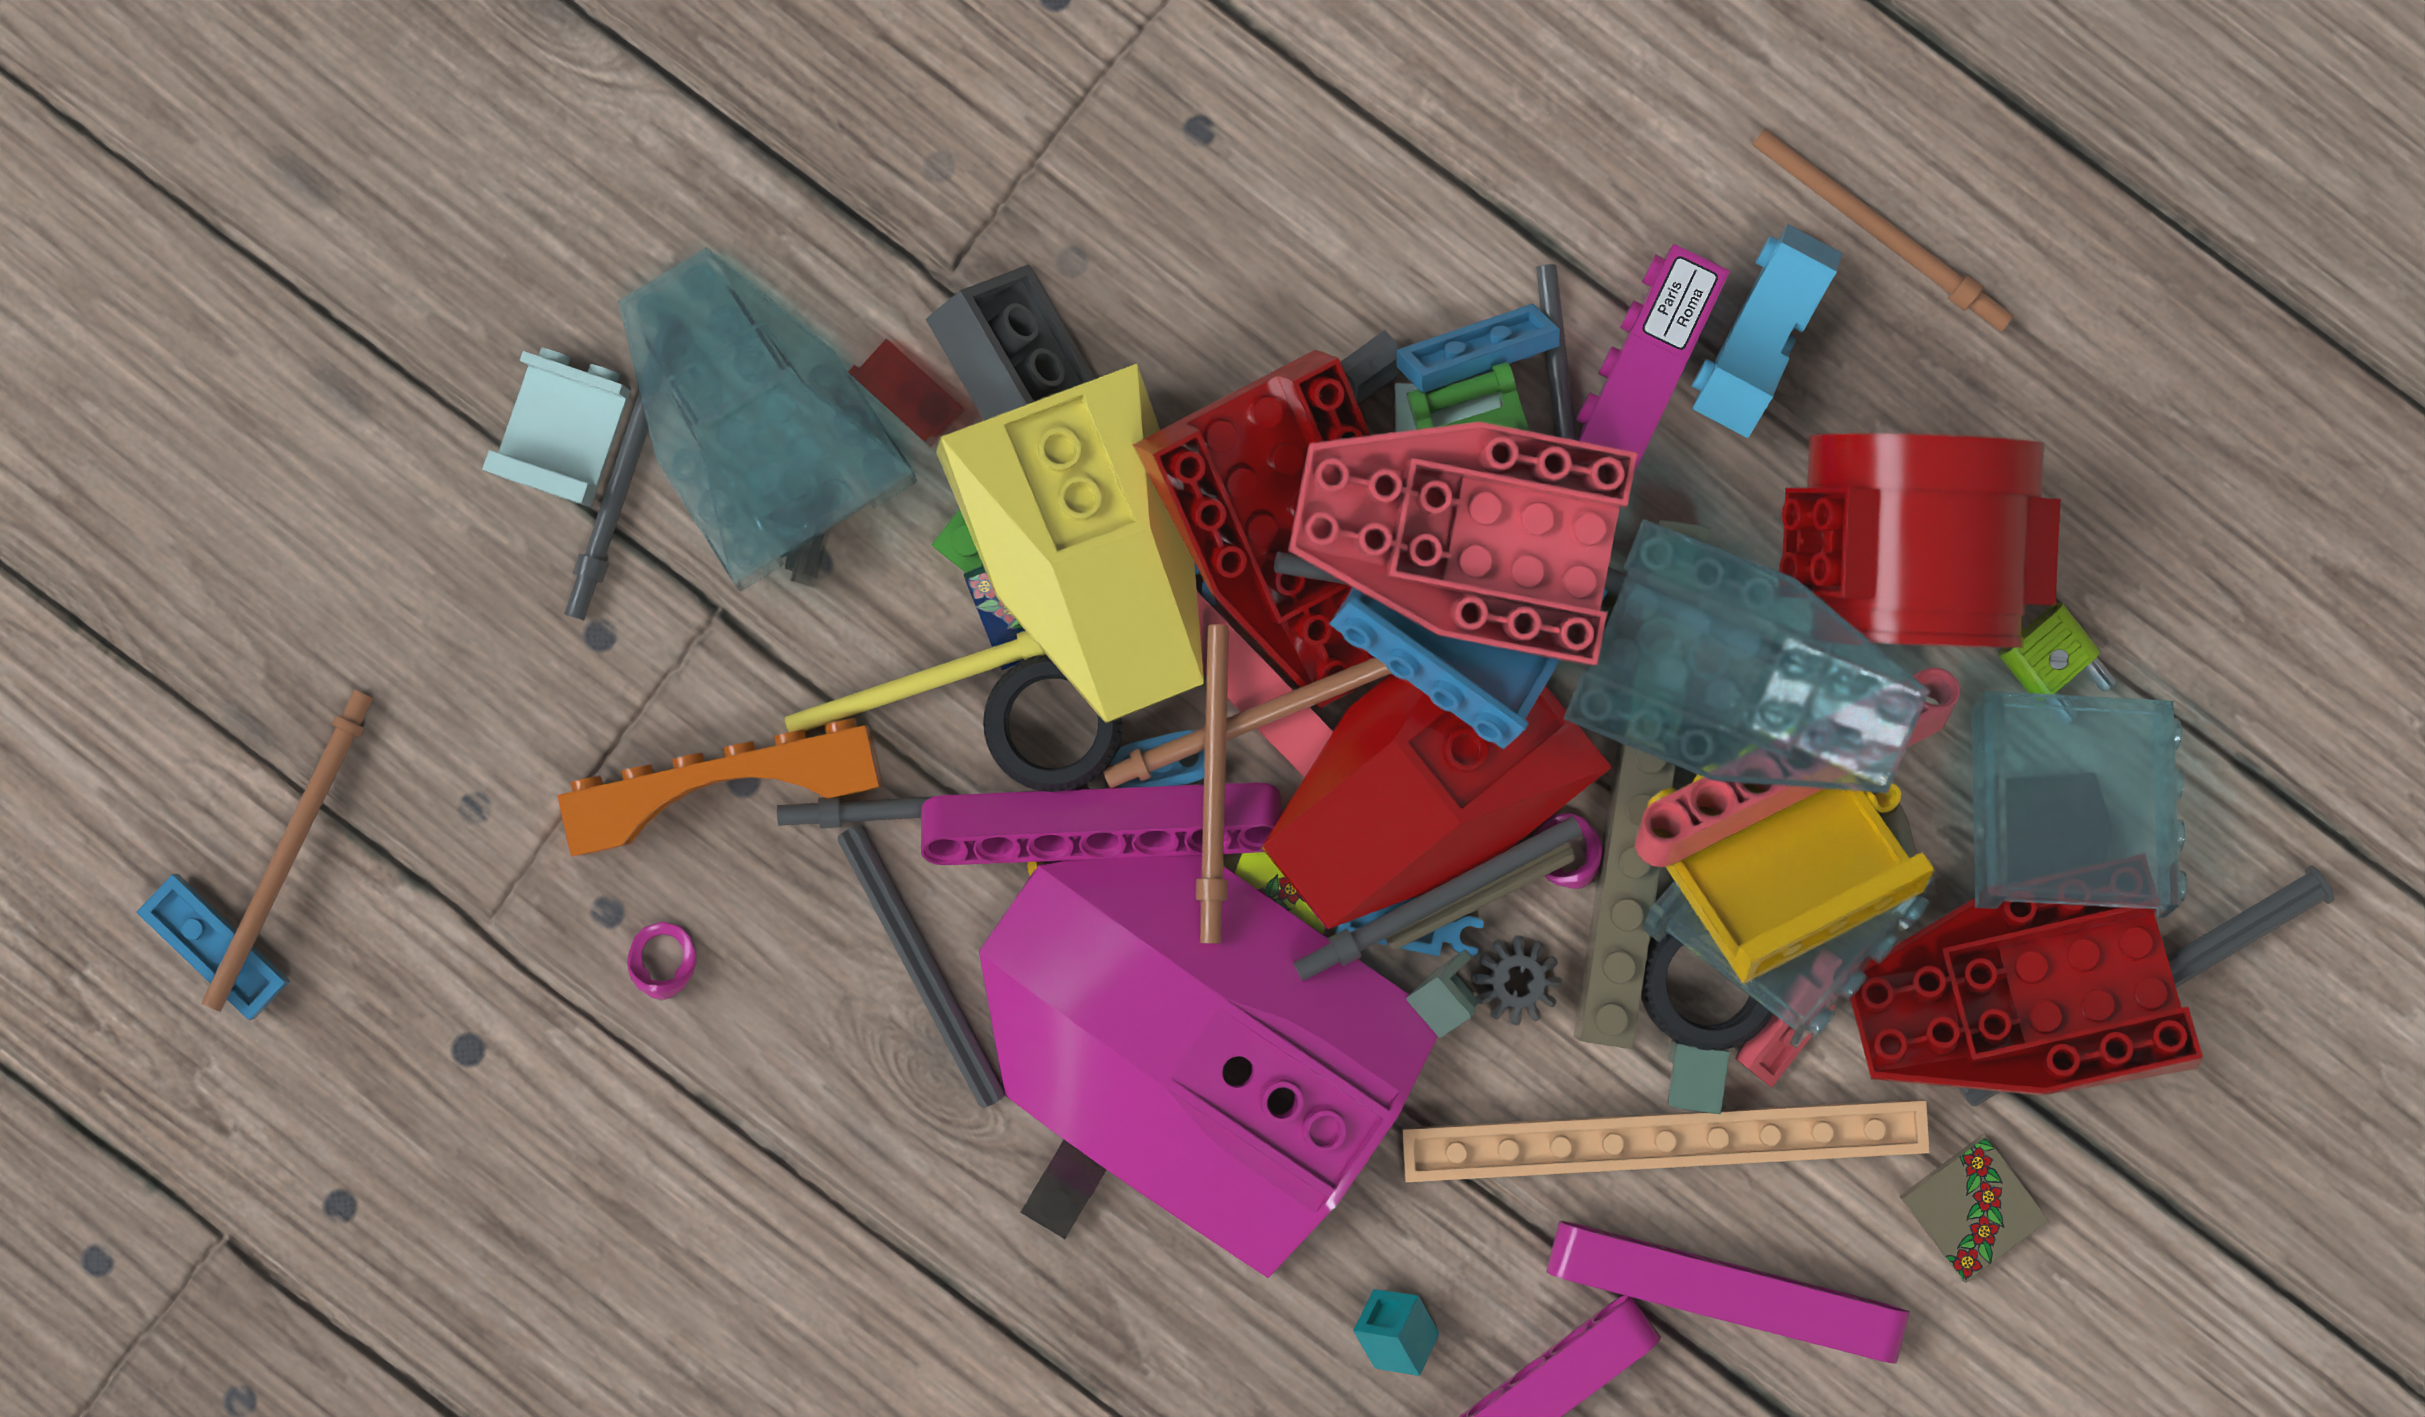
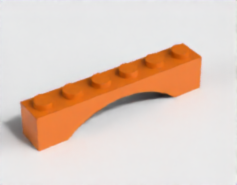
(617, 812)

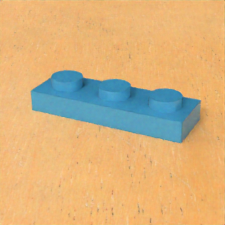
(1477, 348)
(202, 940)

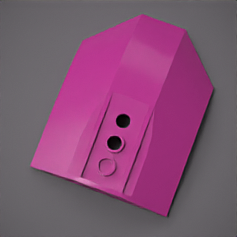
(1122, 1029)

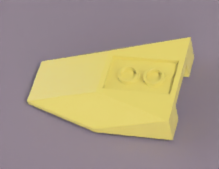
(1083, 540)

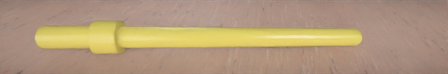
(915, 683)

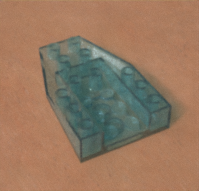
(752, 416)
(1693, 682)

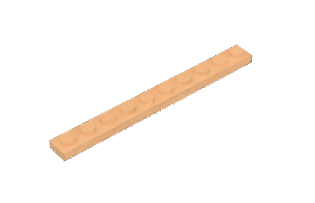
(1665, 1140)

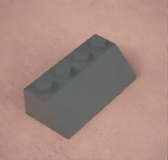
(1008, 343)

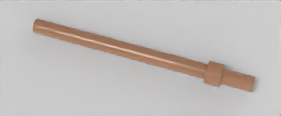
(1963, 291)
(1212, 887)

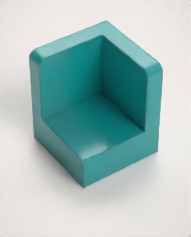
(1396, 1332)

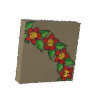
(1974, 1208)

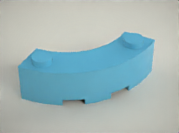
(1758, 344)

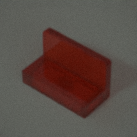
(907, 392)

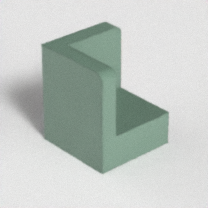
(1444, 998)
(1697, 1078)

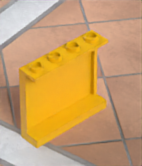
(1796, 878)

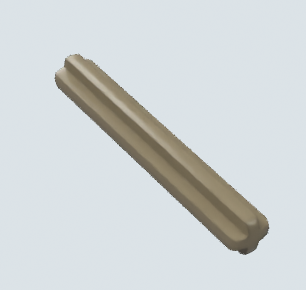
(1516, 879)

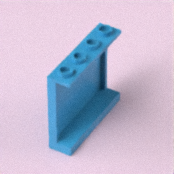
(1474, 681)

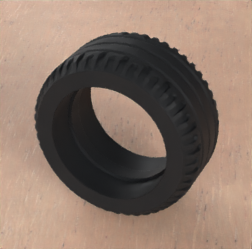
(1009, 758)
(1654, 996)

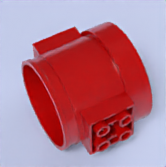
(1925, 535)

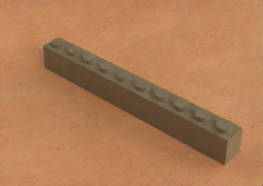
(1623, 894)

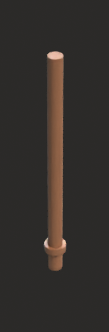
(346, 729)
(1143, 763)

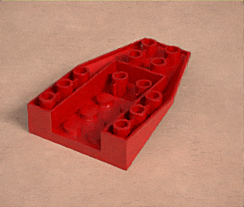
(1234, 496)
(1420, 798)
(2026, 1001)

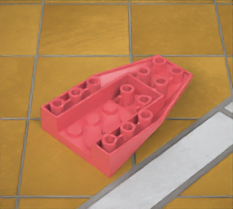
(1471, 531)

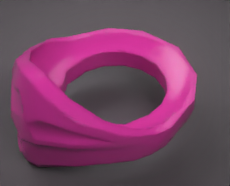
(1584, 875)
(641, 976)

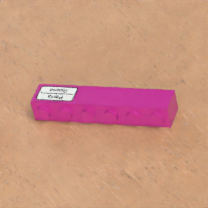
(1653, 353)

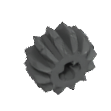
(1534, 984)

